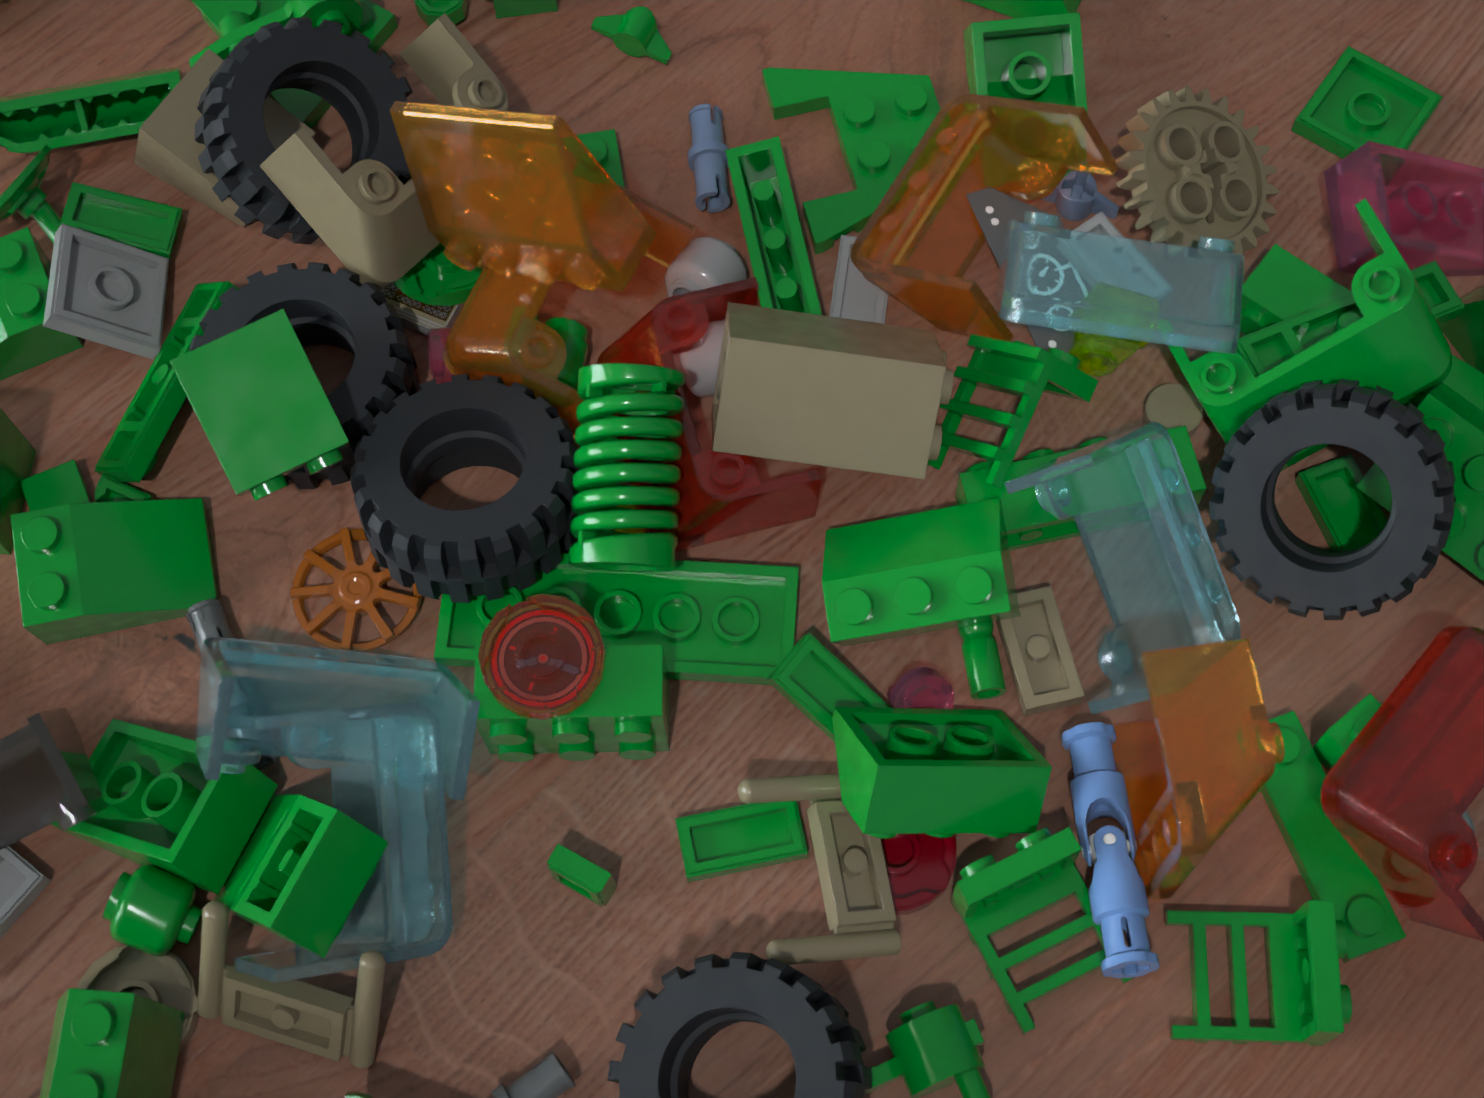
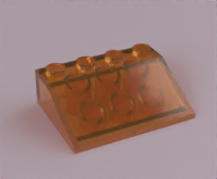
(520, 196)

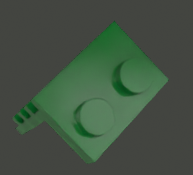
(1013, 370)
(1014, 889)
(1301, 973)

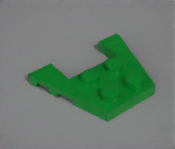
(877, 128)

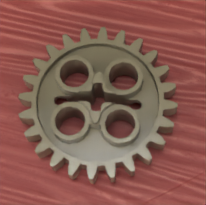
(1196, 171)

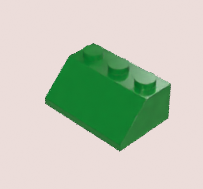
(918, 573)
(937, 772)

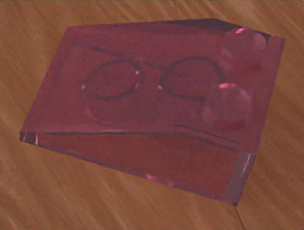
(1421, 200)

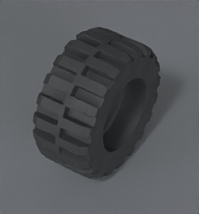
(305, 59)
(337, 313)
(455, 429)
(1318, 577)
(732, 991)

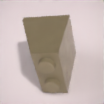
(168, 141)

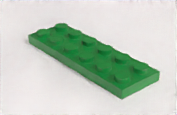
(708, 615)

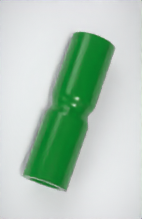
(982, 661)

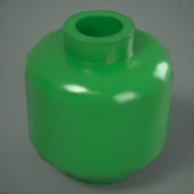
(152, 910)

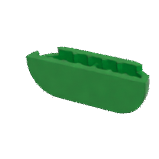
(83, 110)

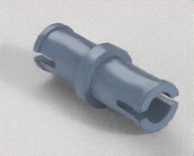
(708, 158)

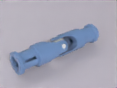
(1116, 889)

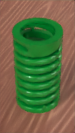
(645, 398)

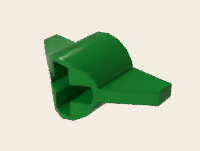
(634, 33)

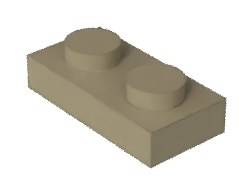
(1040, 654)

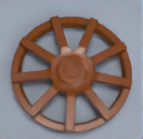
(354, 590)

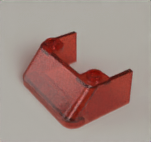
(716, 489)
(1413, 777)

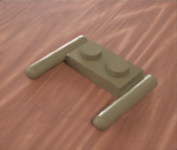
(849, 872)
(291, 1009)

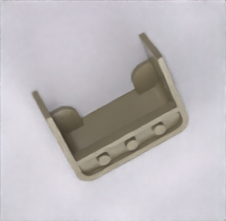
(367, 211)

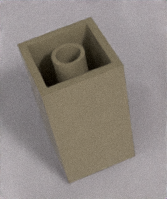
(829, 391)

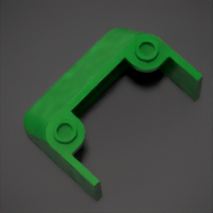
(1389, 347)

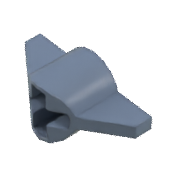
(1078, 197)

